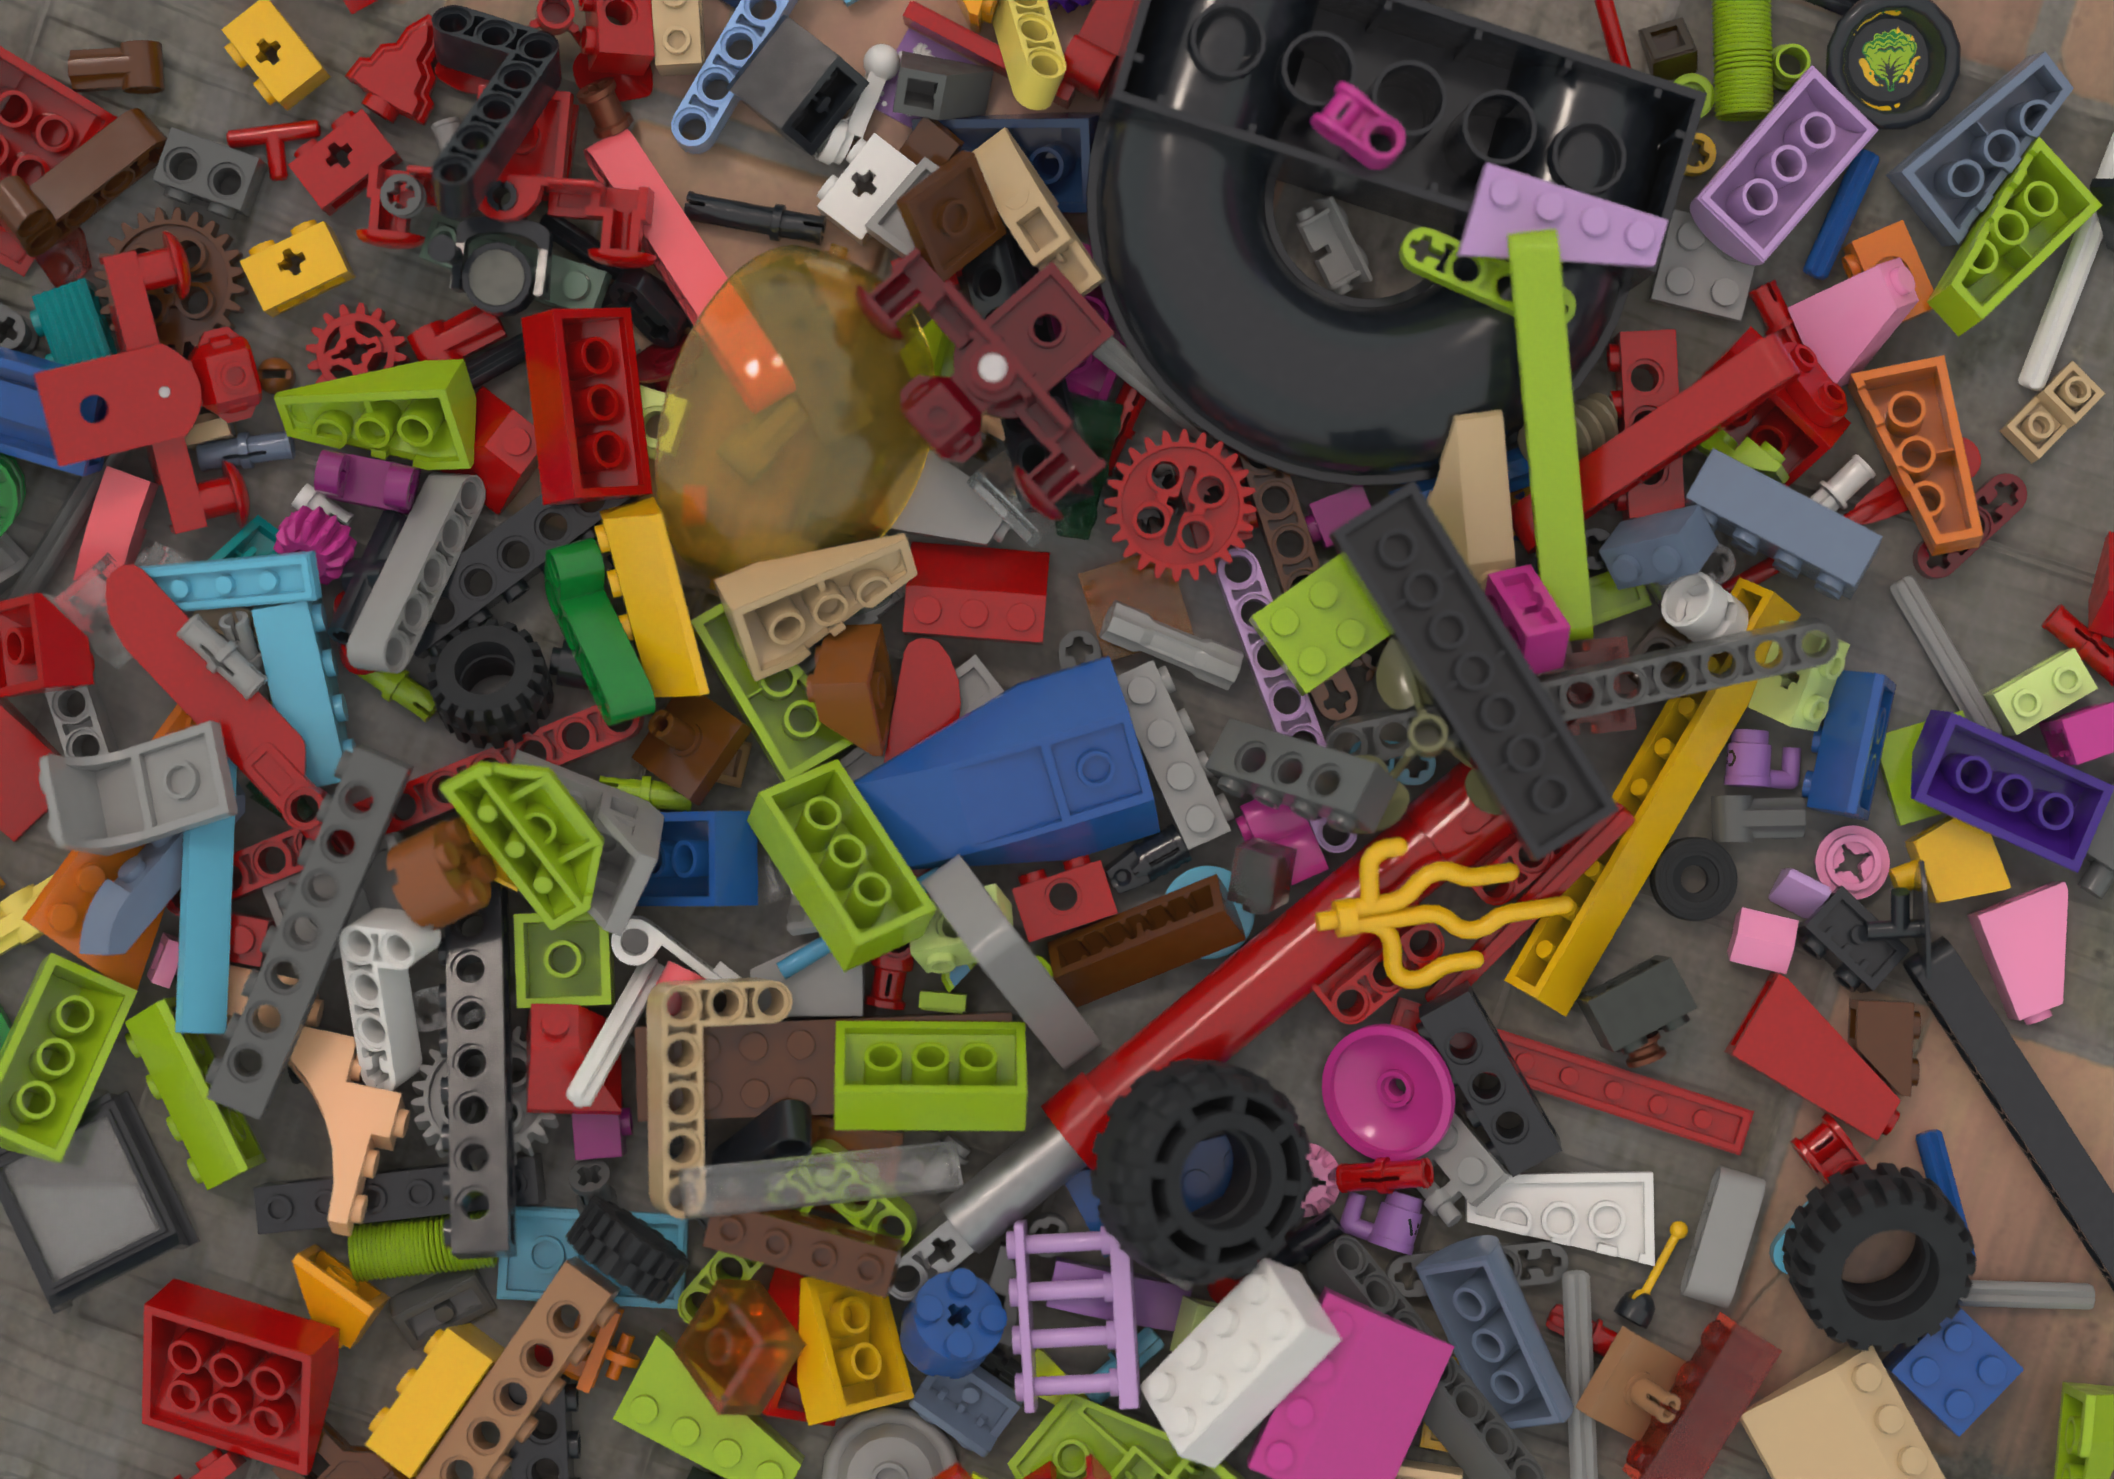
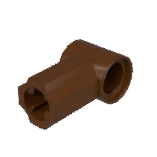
(132, 67)

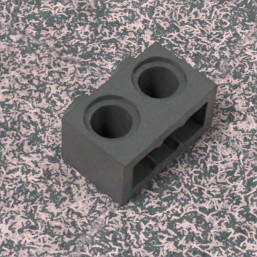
(213, 165)

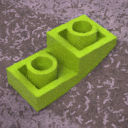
(1760, 458)

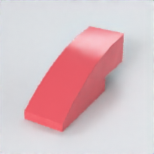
(116, 519)

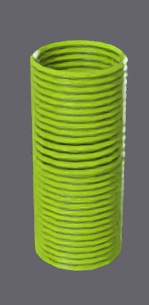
(1744, 34)
(406, 1249)

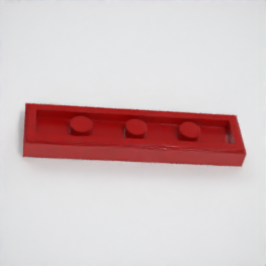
(969, 44)

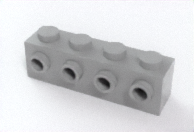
(1171, 757)

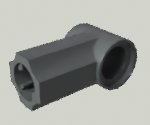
(1744, 818)

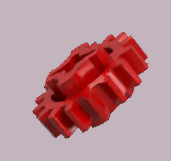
(352, 334)

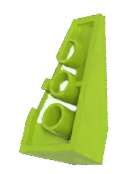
(400, 411)
(2085, 1432)

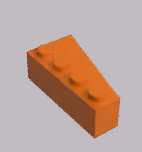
(1921, 442)

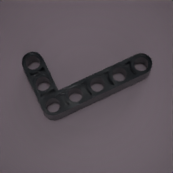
(523, 79)

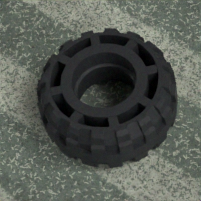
(1145, 1158)

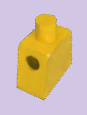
(1956, 859)

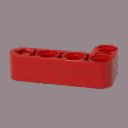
(1094, 50)

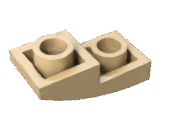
(2052, 412)

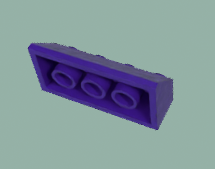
(2007, 789)

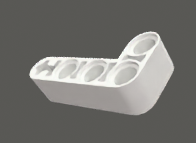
(379, 992)

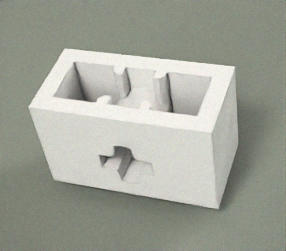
(839, 195)

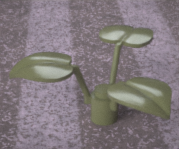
(1426, 736)

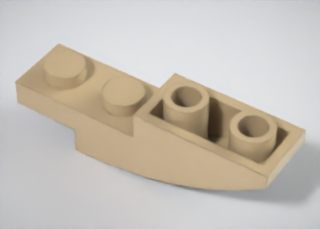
(1033, 212)

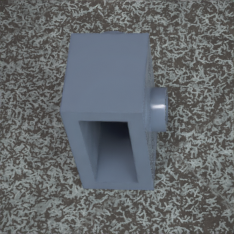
(1659, 547)

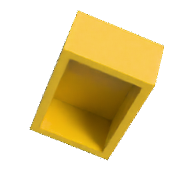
(433, 1397)

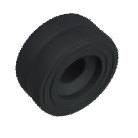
(1720, 879)

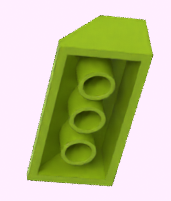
(57, 1055)
(178, 1063)
(930, 1076)

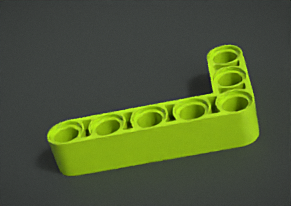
(864, 1216)

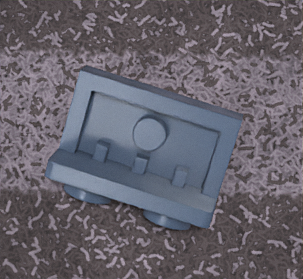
(967, 1408)

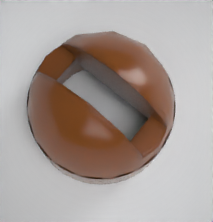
(274, 385)

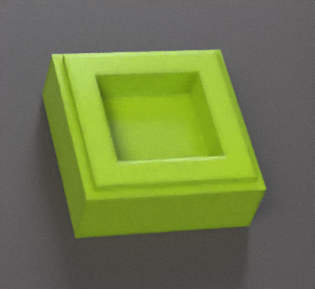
(942, 1001)

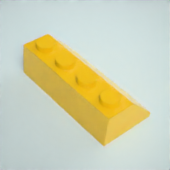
(652, 597)

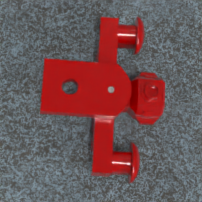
(156, 391)

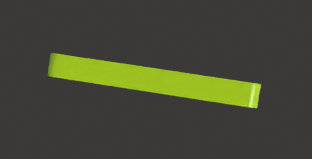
(1550, 424)

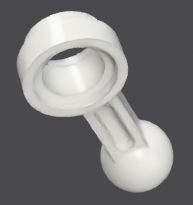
(881, 65)

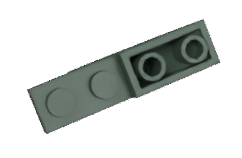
(571, 282)

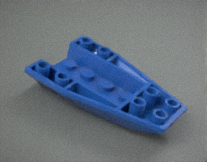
(1021, 777)

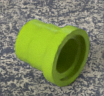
(1782, 80)

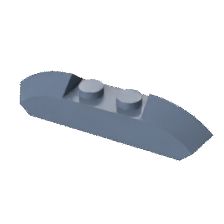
(138, 895)

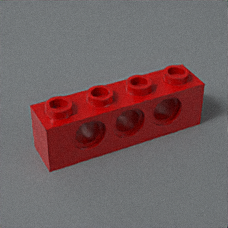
(1658, 355)

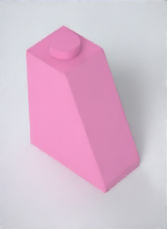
(1855, 317)
(2026, 949)

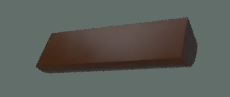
(1145, 941)

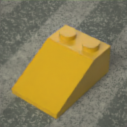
(849, 1353)

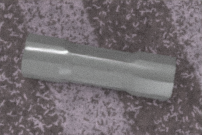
(1141, 632)

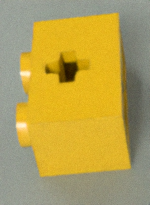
(266, 28)
(321, 270)

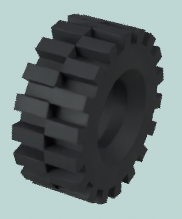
(627, 1249)

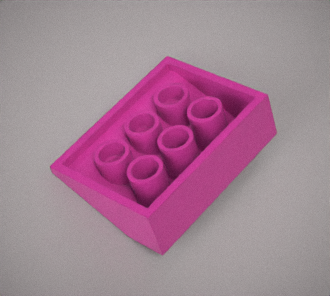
(1357, 1404)

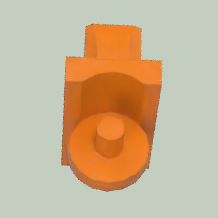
(589, 1368)

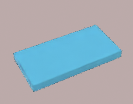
(544, 1250)

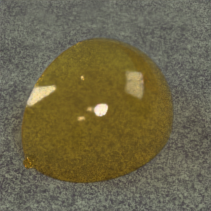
(787, 416)

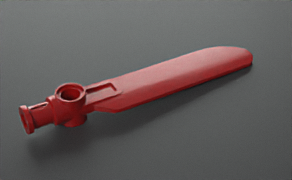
(923, 705)
(252, 729)

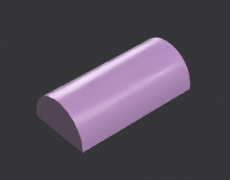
(1781, 169)

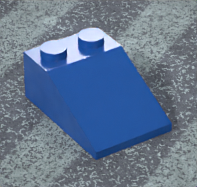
(704, 861)

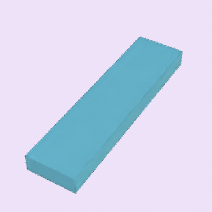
(239, 581)

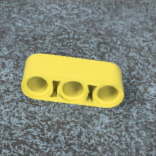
(1030, 51)

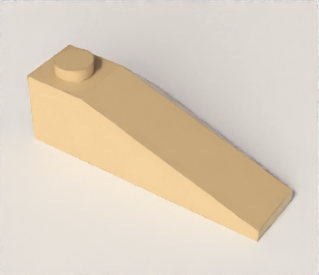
(1474, 493)
(797, 600)

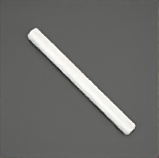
(2065, 293)

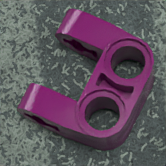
(366, 481)

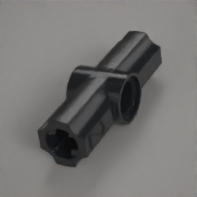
(362, 573)

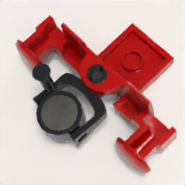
(498, 274)

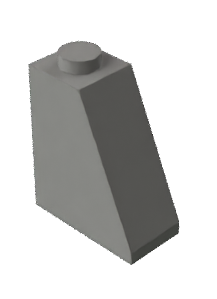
(949, 508)
(817, 989)

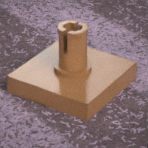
(1632, 1385)

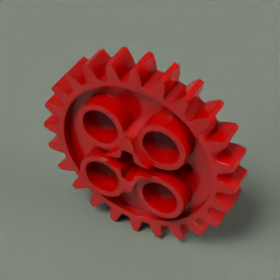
(1220, 519)

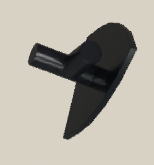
(1901, 925)

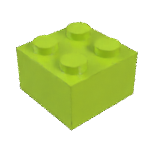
(563, 964)

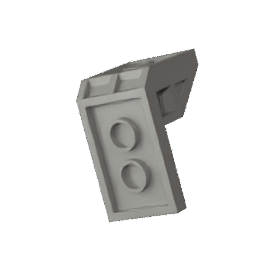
(630, 845)

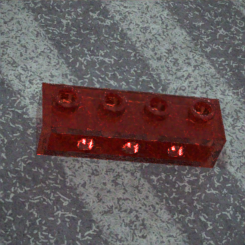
(1713, 1397)

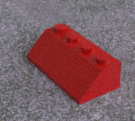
(586, 405)

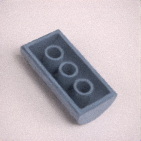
(1495, 1332)

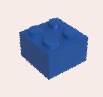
(1954, 1371)

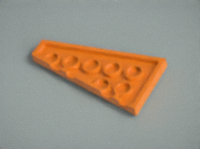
(68, 894)

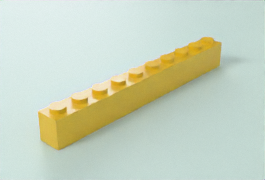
(1657, 794)

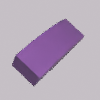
(1155, 1298)

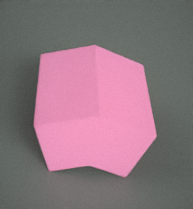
(1762, 940)

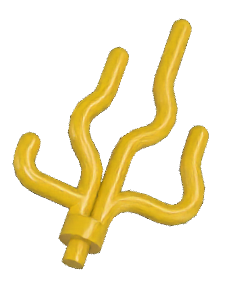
(1388, 911)

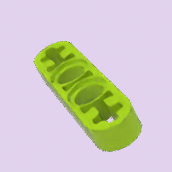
(1482, 288)

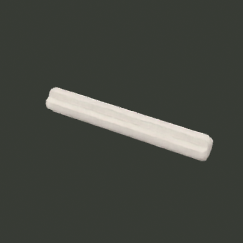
(614, 1034)

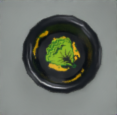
(1894, 60)

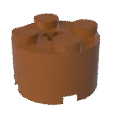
(441, 874)

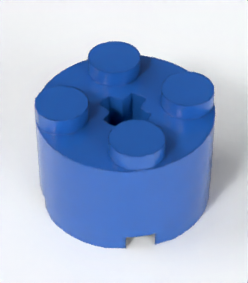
(954, 1300)

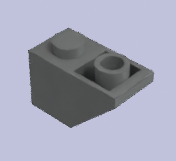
(941, 87)

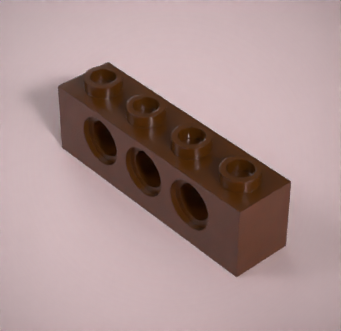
(810, 1247)

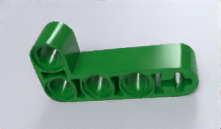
(594, 632)

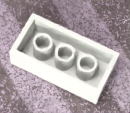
(1239, 1363)

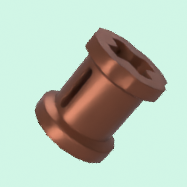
(604, 107)

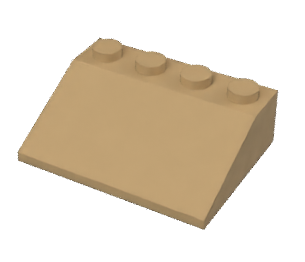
(1839, 1425)

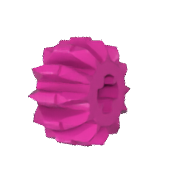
(319, 533)

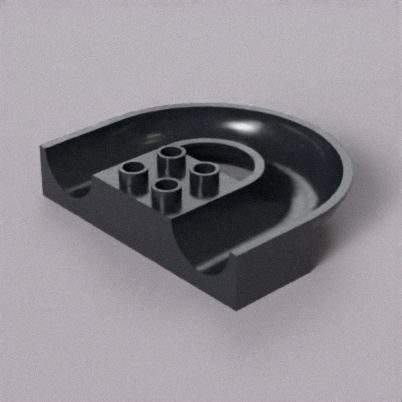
(1218, 315)

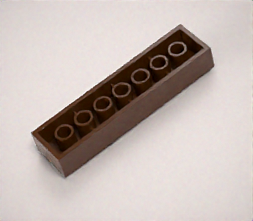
(771, 1062)

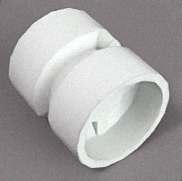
(1703, 609)

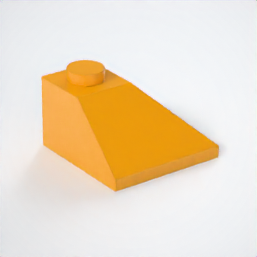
(335, 1296)

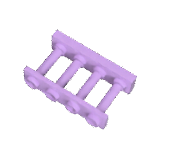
(1117, 1334)

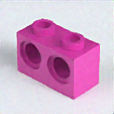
(1530, 616)
(2080, 734)

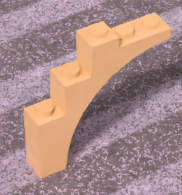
(355, 1114)

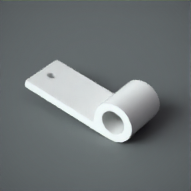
(644, 938)

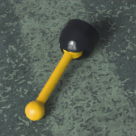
(1638, 1304)

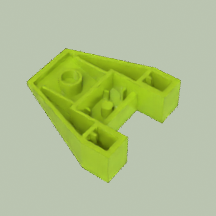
(1116, 1440)

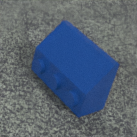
(1850, 745)

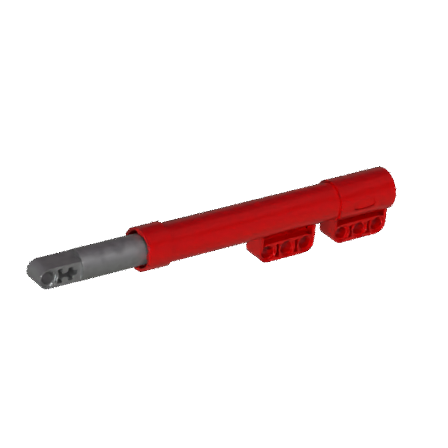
(1228, 1013)

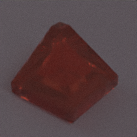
(67, 259)

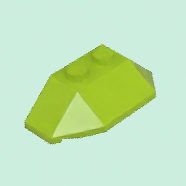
(532, 834)

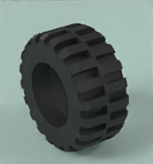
(1907, 1301)

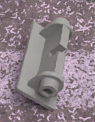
(1326, 225)

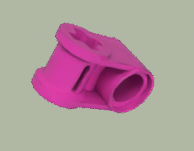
(1357, 125)

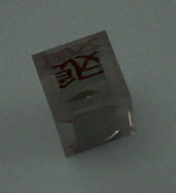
(1261, 875)

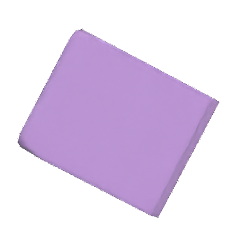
(1798, 892)

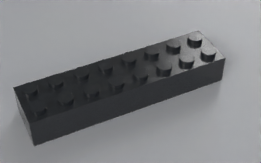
(1473, 672)

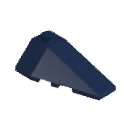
(1053, 143)

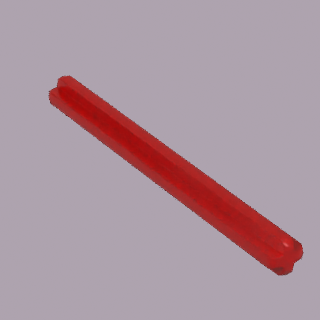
(1550, 884)

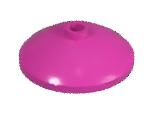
(1369, 1106)

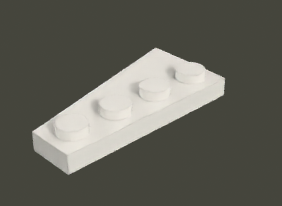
(1576, 1209)

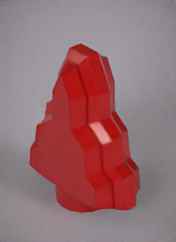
(400, 75)

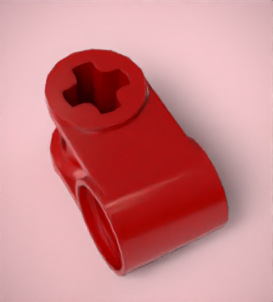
(1832, 1155)

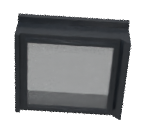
(98, 1207)

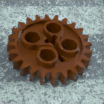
(176, 324)

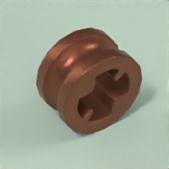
(1648, 1053)

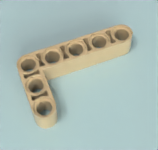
(688, 1071)

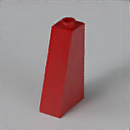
(1807, 1056)

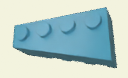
(304, 681)

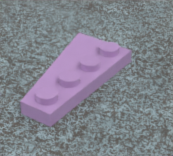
(1586, 226)

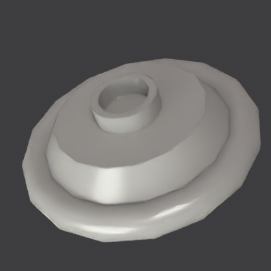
(888, 1446)

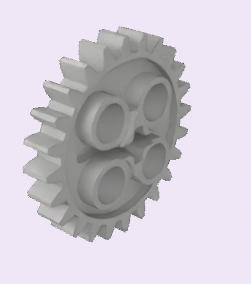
(433, 1113)

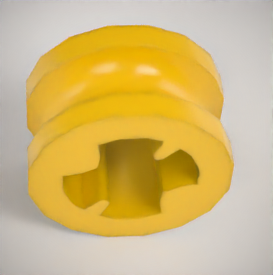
(1707, 149)

